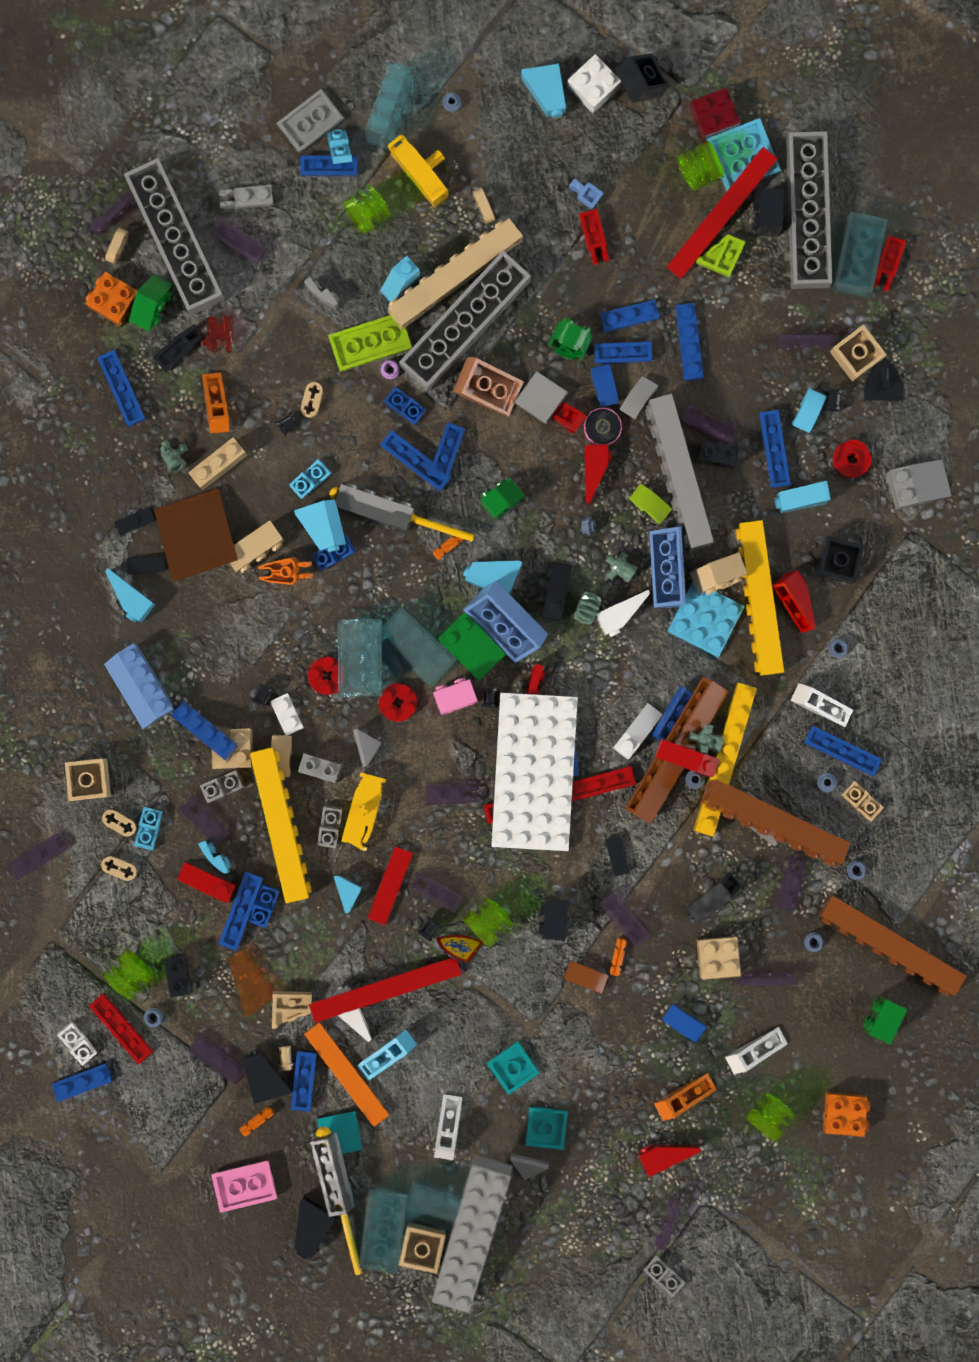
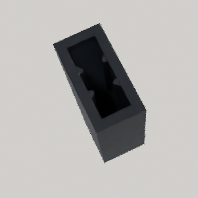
(713, 898)
(264, 1078)
(311, 1227)

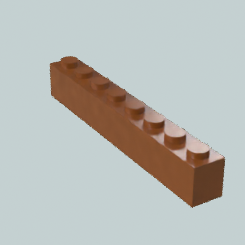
(662, 774)
(775, 822)
(892, 945)

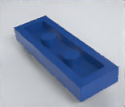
(324, 167)
(629, 316)
(622, 352)
(446, 451)
(672, 713)
(303, 1081)
(82, 1082)

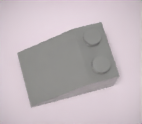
(918, 484)

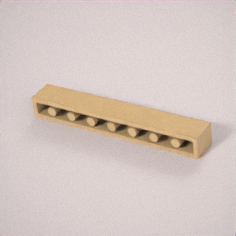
(454, 274)

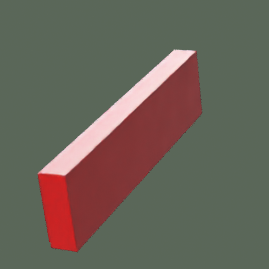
(390, 885)
(121, 1028)

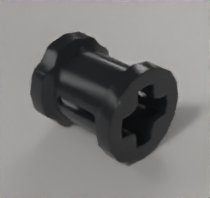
(834, 400)
(288, 423)
(263, 696)
(490, 697)
(429, 929)

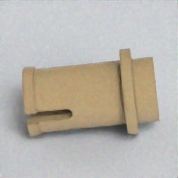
(285, 1058)

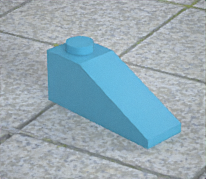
(131, 600)
(387, 1055)

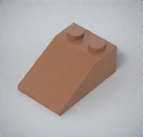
(488, 386)

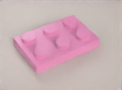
(244, 1186)

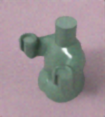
(172, 456)
(620, 567)
(707, 741)

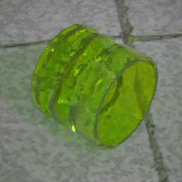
(703, 165)
(366, 209)
(488, 922)
(126, 978)
(770, 1117)

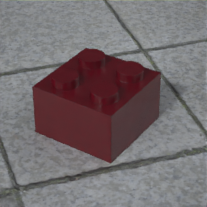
(714, 114)

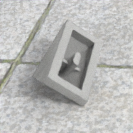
(366, 746)
(528, 1166)

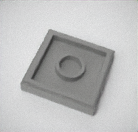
(541, 397)

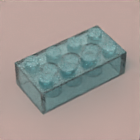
(389, 105)
(859, 254)

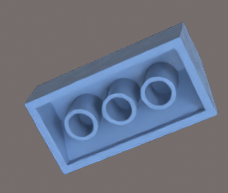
(667, 568)
(505, 622)
(139, 686)

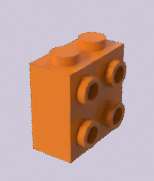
(111, 298)
(846, 1114)

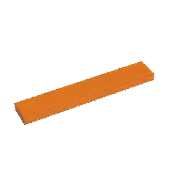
(346, 1074)

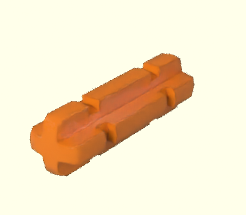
(447, 546)
(618, 956)
(256, 1121)

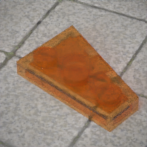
(250, 982)

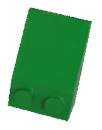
(471, 646)

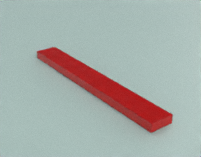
(721, 212)
(590, 786)
(384, 989)

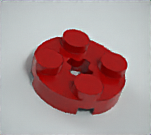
(861, 454)
(315, 675)
(407, 707)

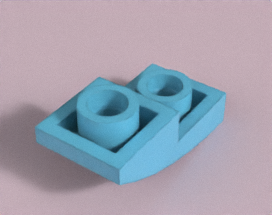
(339, 146)
(809, 410)
(310, 479)
(148, 828)
(220, 862)

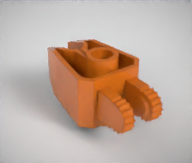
(286, 571)

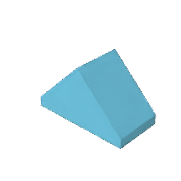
(348, 892)

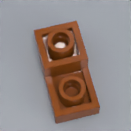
(585, 977)

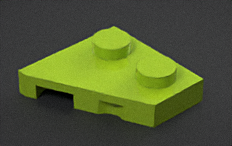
(723, 256)

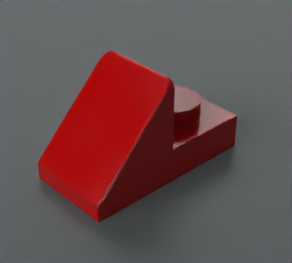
(569, 417)

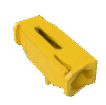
(420, 170)
(363, 810)

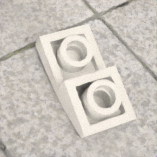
(77, 1043)

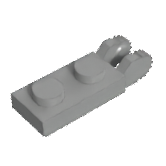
(248, 197)

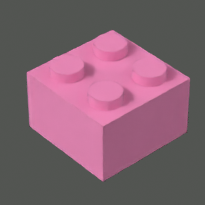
(455, 696)

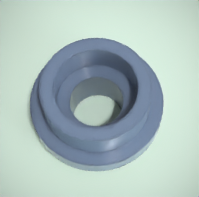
(448, 107)
(588, 526)
(844, 646)
(688, 779)
(820, 782)
(862, 870)
(818, 946)
(147, 1019)

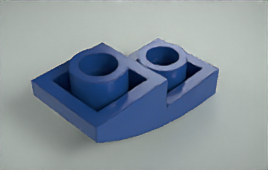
(604, 385)
(404, 405)
(327, 559)
(264, 905)
(684, 1023)

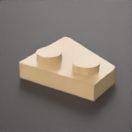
(289, 1006)

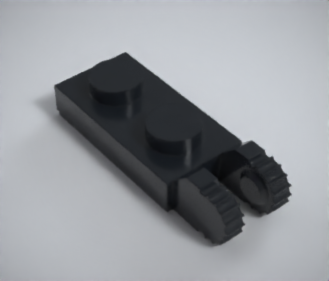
(177, 349)

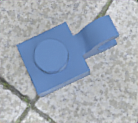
(588, 194)

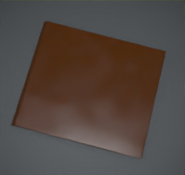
(195, 534)

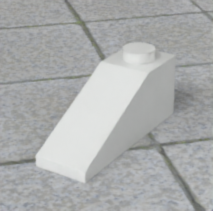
(617, 616)
(821, 704)
(637, 731)
(355, 1018)
(756, 1051)
(448, 1127)

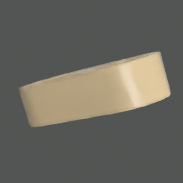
(483, 205)
(117, 245)
(307, 399)
(117, 826)
(117, 872)

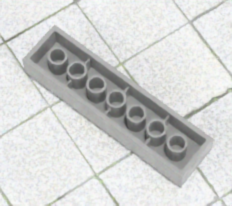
(809, 210)
(174, 236)
(465, 321)
(679, 472)
(472, 1233)

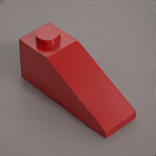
(595, 466)
(796, 599)
(687, 758)
(207, 882)
(660, 1157)

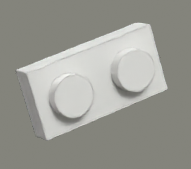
(287, 714)

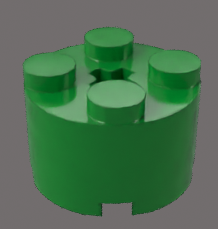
(570, 339)

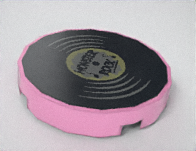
(602, 426)

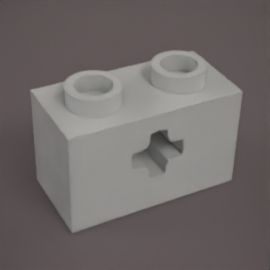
(320, 768)

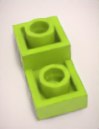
(650, 503)

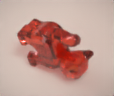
(218, 331)

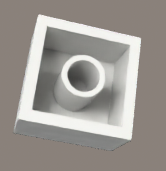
(594, 83)

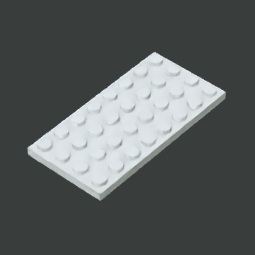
(534, 771)

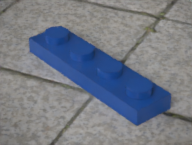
(689, 342)
(121, 388)
(774, 449)
(412, 459)
(204, 730)
(842, 751)
(241, 911)

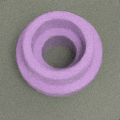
(390, 363)

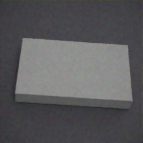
(310, 121)

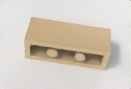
(217, 464)
(256, 546)

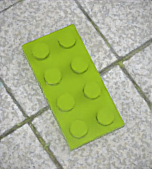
(368, 343)

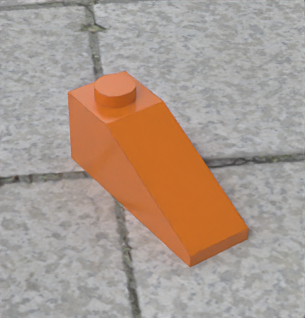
(215, 403)
(685, 1097)

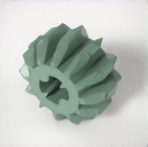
(587, 608)

